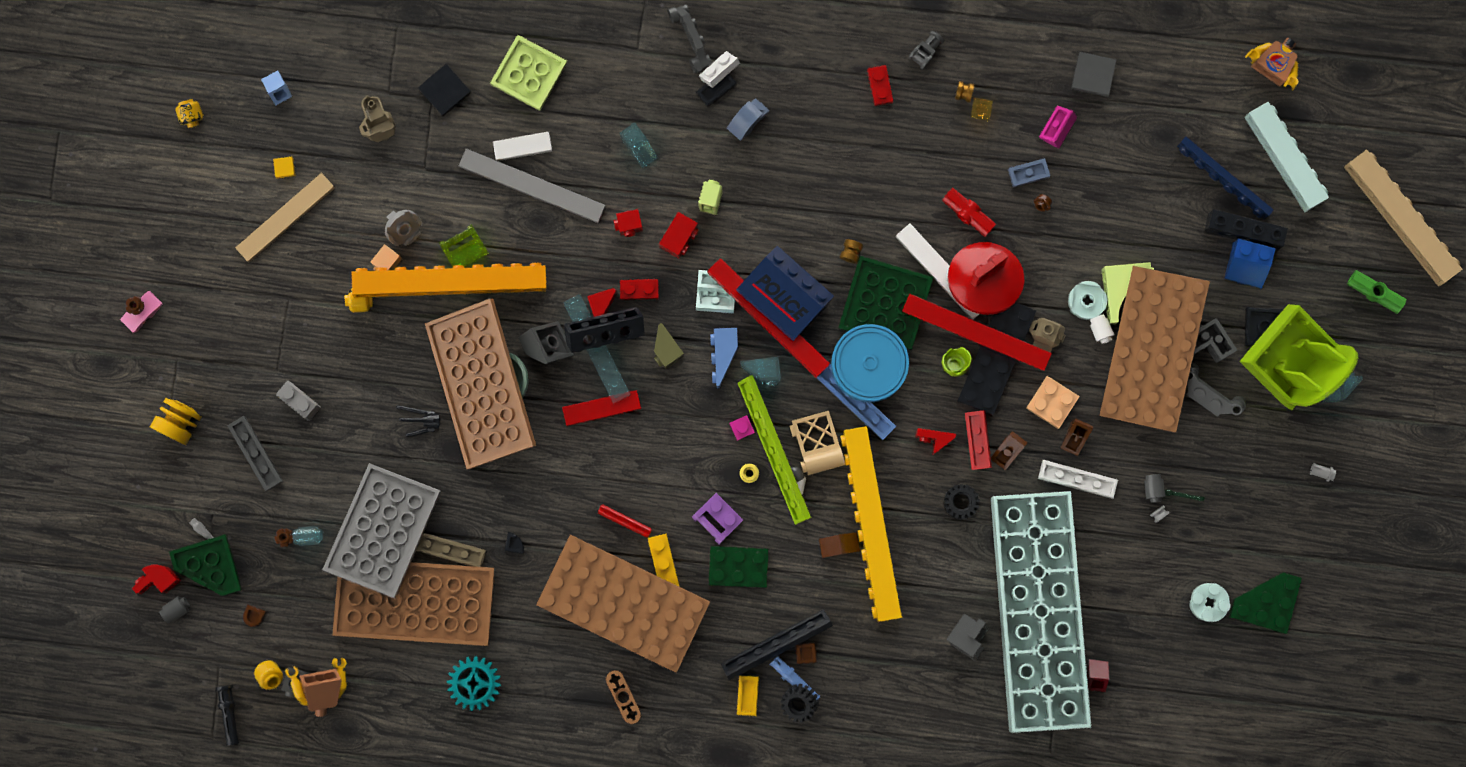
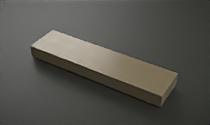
(451, 550)

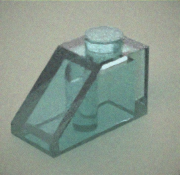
(638, 145)
(763, 370)

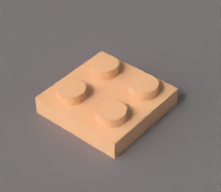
(1052, 402)

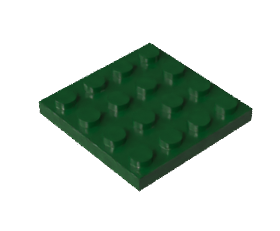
(880, 295)

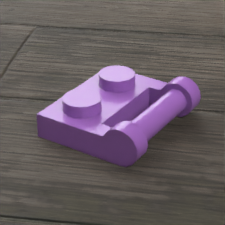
(721, 513)

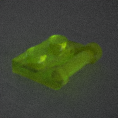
(467, 252)

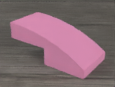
(151, 306)

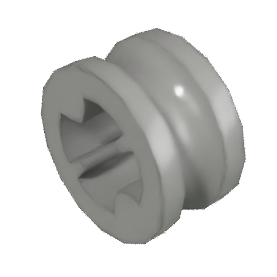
(1159, 513)

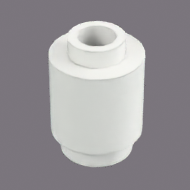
(1101, 329)

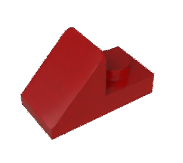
(940, 438)

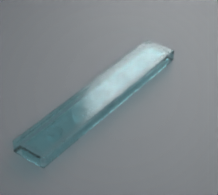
(600, 356)

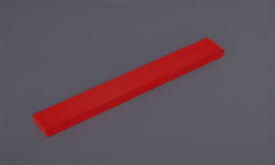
(976, 332)
(799, 348)

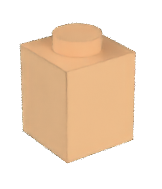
(386, 259)

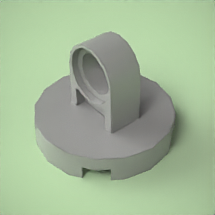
(402, 227)

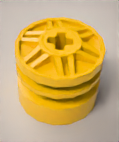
(175, 421)

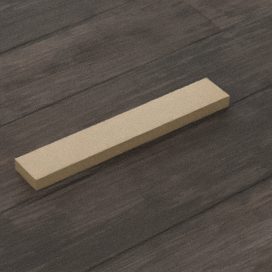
(285, 217)

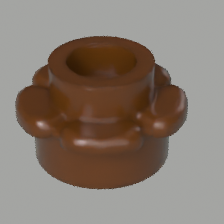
(1043, 202)
(139, 305)
(283, 532)

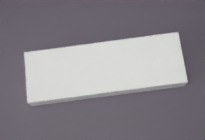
(522, 146)

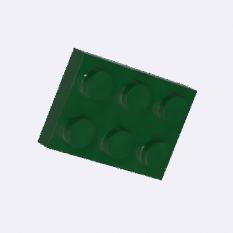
(738, 566)

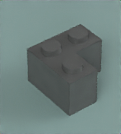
(1215, 340)

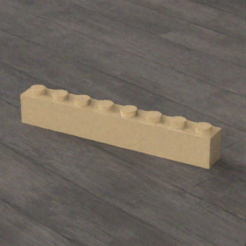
(1403, 217)

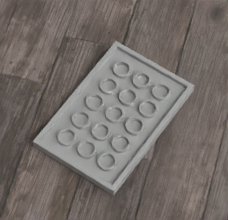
(381, 531)

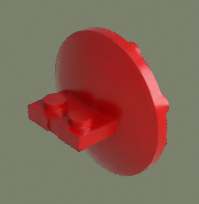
(985, 278)

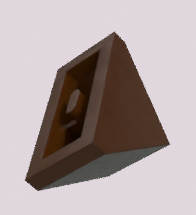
(1076, 436)
(839, 545)

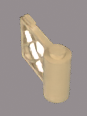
(821, 458)

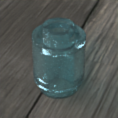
(307, 536)

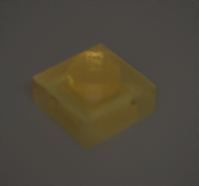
(981, 109)

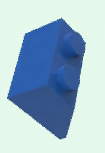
(1249, 263)

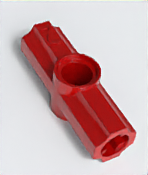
(969, 212)

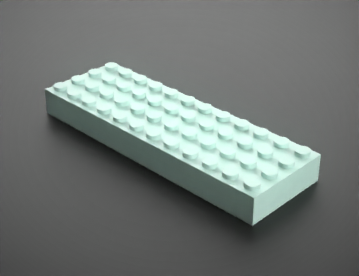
(1040, 612)

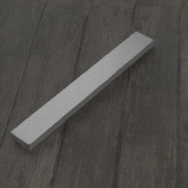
(532, 186)

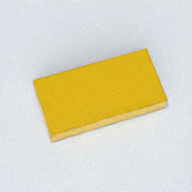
(747, 695)

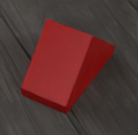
(602, 301)

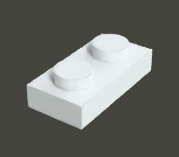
(719, 69)

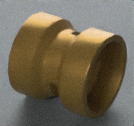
(851, 251)

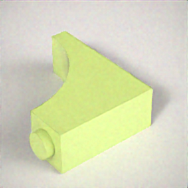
(1115, 285)

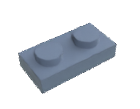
(1029, 172)

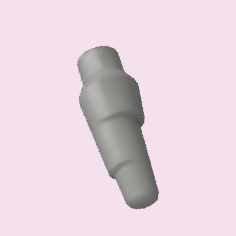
(200, 529)

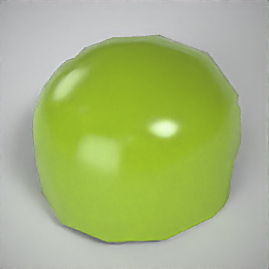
(956, 361)

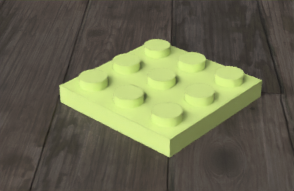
(528, 72)

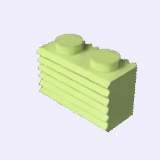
(710, 197)

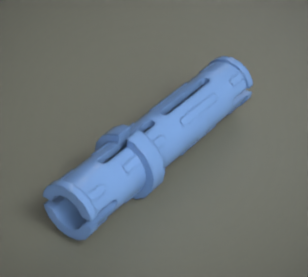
(788, 673)

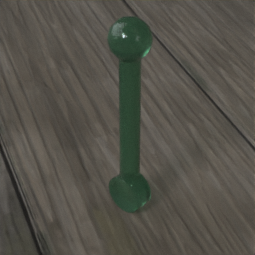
(1168, 492)

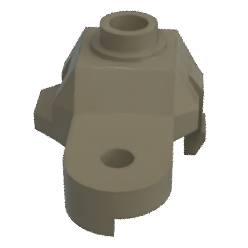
(377, 122)
(1048, 334)

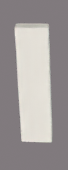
(1077, 479)

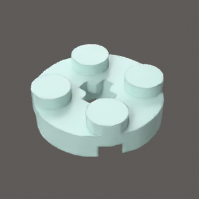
(1095, 294)
(1204, 612)

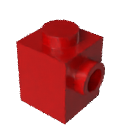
(628, 223)

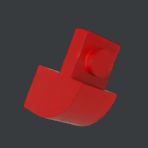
(157, 575)

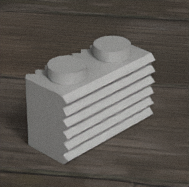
(298, 401)

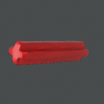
(625, 521)

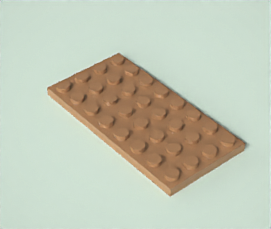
(1154, 348)
(480, 384)
(623, 603)
(431, 606)

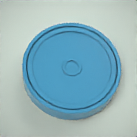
(869, 363)

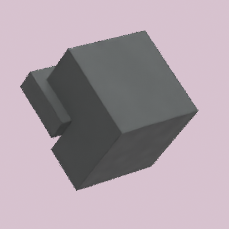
(967, 636)

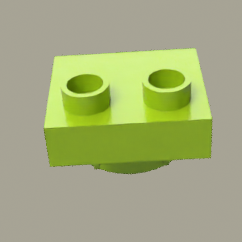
(1299, 360)

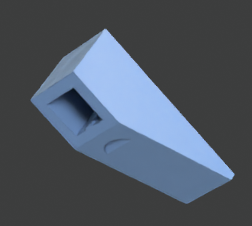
(725, 349)

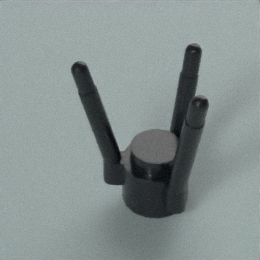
(430, 420)

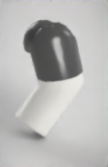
(800, 478)

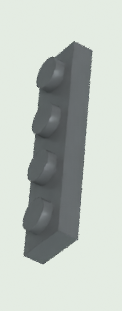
(255, 453)

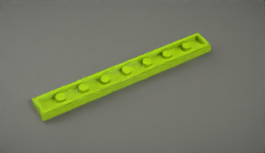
(774, 450)

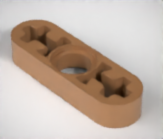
(631, 699)

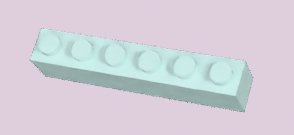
(1286, 156)

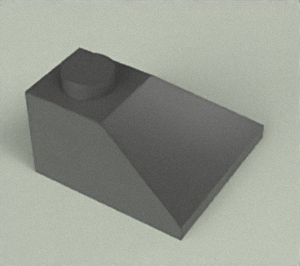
(546, 343)

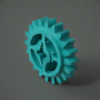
(472, 700)

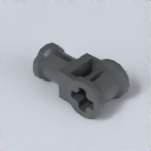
(925, 50)

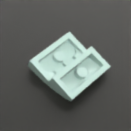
(712, 296)

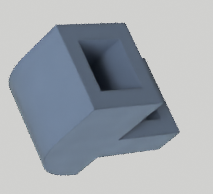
(747, 118)

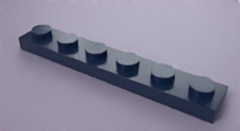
(1220, 174)

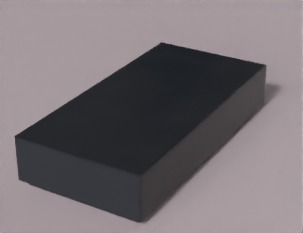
(710, 95)

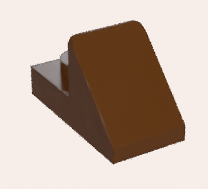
(1008, 450)

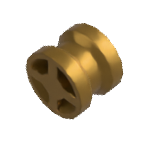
(964, 91)

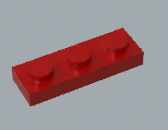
(978, 440)

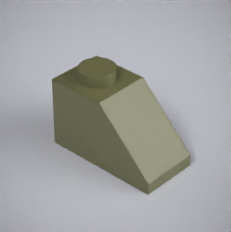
(666, 348)

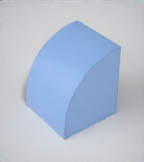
(276, 87)

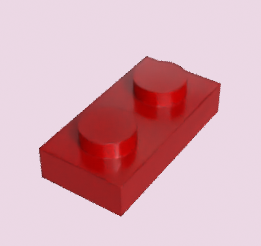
(880, 85)
(639, 289)

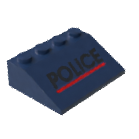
(785, 293)

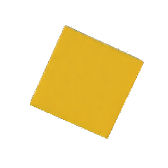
(284, 167)

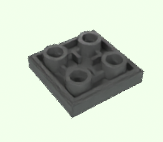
(1093, 74)

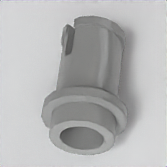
(1323, 472)

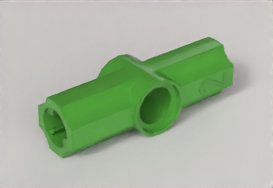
(1387, 297)

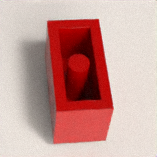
(678, 235)

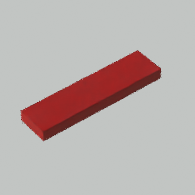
(600, 409)

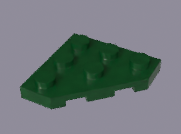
(209, 565)
(1269, 603)

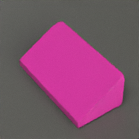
(1058, 126)

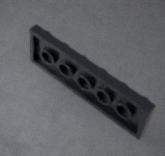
(992, 369)

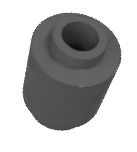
(1154, 488)
(174, 609)

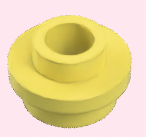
(753, 468)

